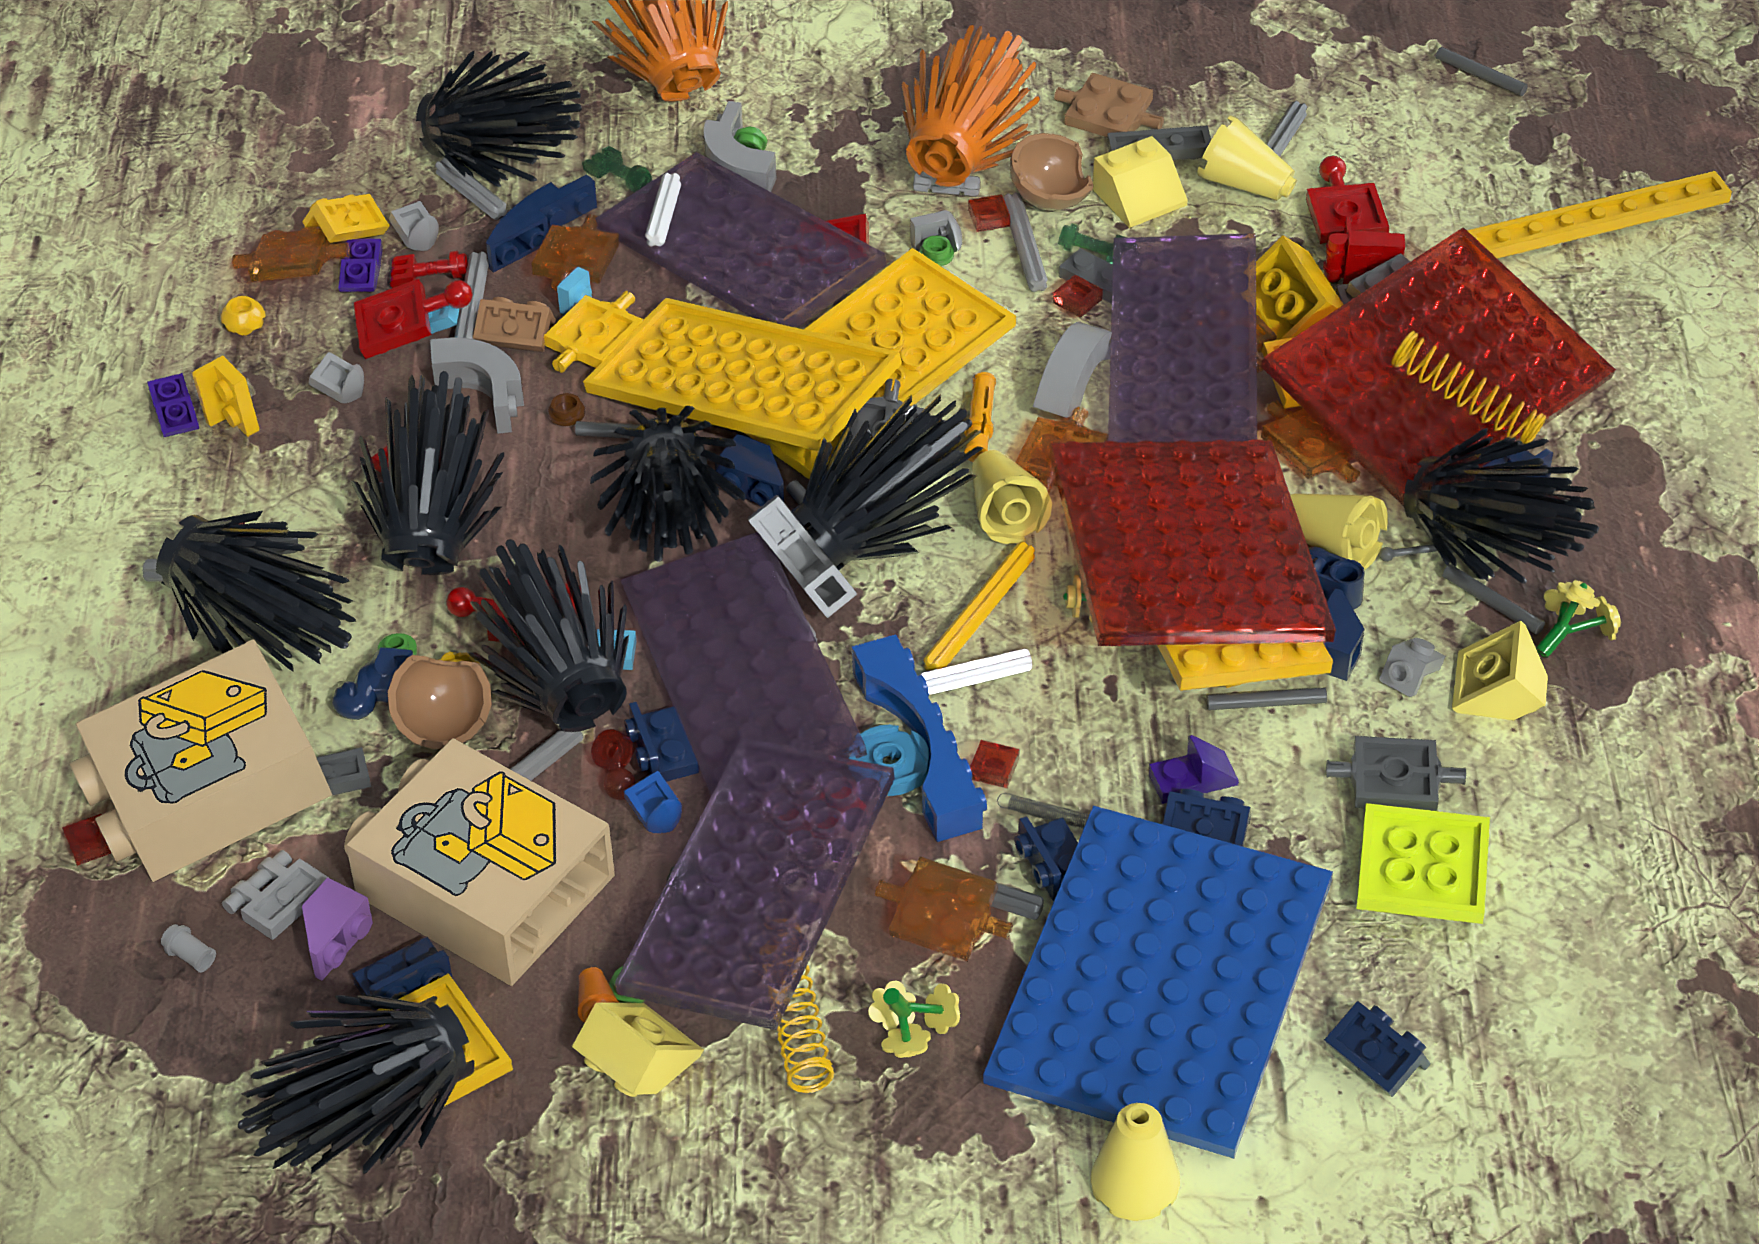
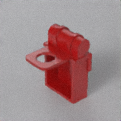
(1358, 252)

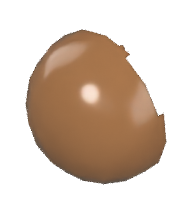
(1049, 171)
(439, 700)

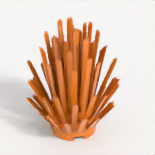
(675, 40)
(959, 124)

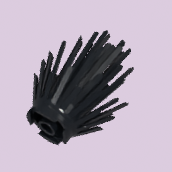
(472, 118)
(670, 467)
(428, 480)
(859, 500)
(1496, 506)
(249, 585)
(570, 670)
(373, 1082)

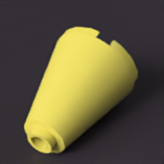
(1246, 163)
(1008, 498)
(1343, 524)
(1136, 1166)

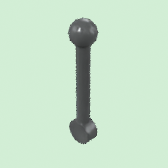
(1388, 553)

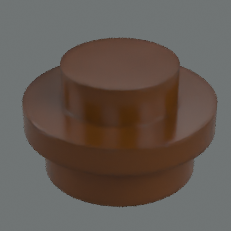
(566, 409)

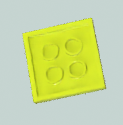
(1423, 863)

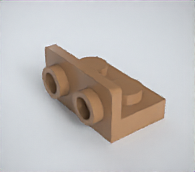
(513, 324)

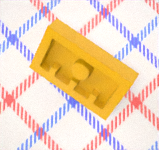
(347, 218)
(225, 395)

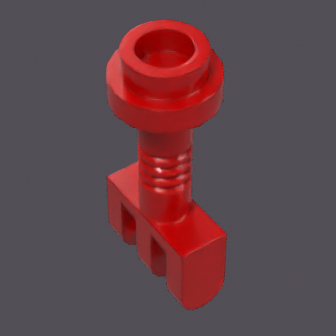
(406, 268)

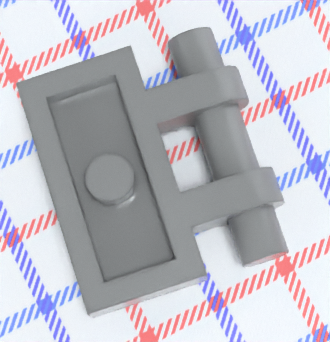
(281, 900)

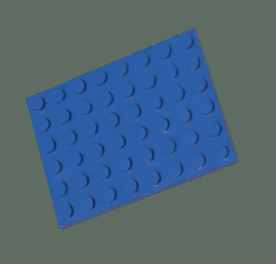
(1160, 979)

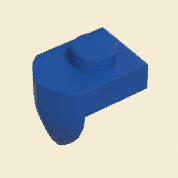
(654, 804)

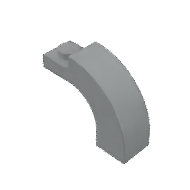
(722, 148)
(1071, 367)
(482, 369)
(802, 556)

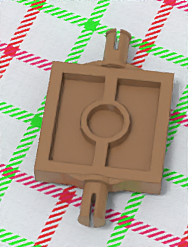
(1108, 106)

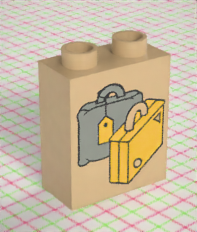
(198, 762)
(480, 859)

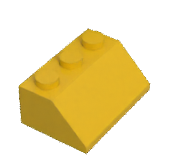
(1292, 289)

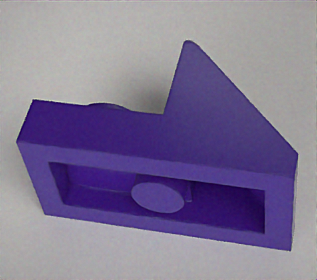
(1202, 770)

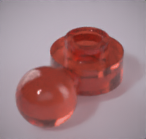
(604, 756)

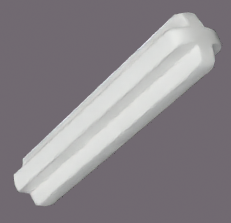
(663, 209)
(978, 671)

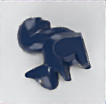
(358, 698)

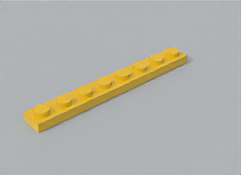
(1603, 215)

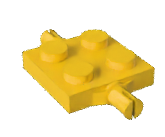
(591, 331)

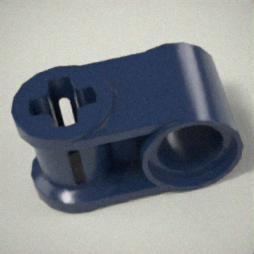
(1339, 574)

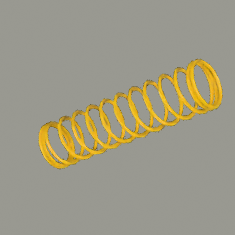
(1403, 354)
(809, 1062)

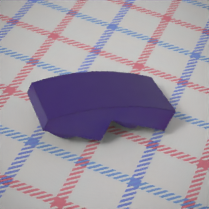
(362, 267)
(173, 405)

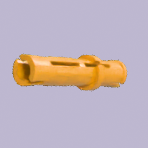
(981, 412)

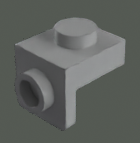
(1409, 664)

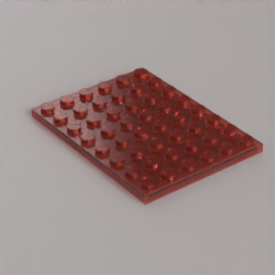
(1467, 308)
(1189, 543)

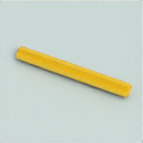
(979, 607)

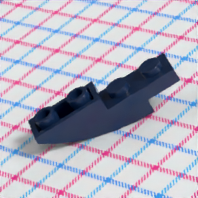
(530, 220)

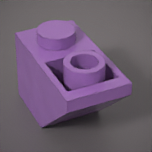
(333, 924)

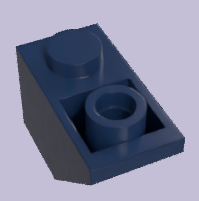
(754, 470)
(1348, 636)

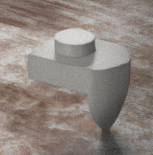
(934, 224)
(415, 226)
(338, 379)

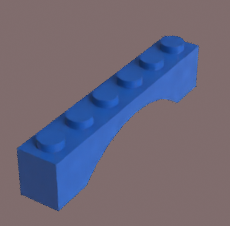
(889, 680)

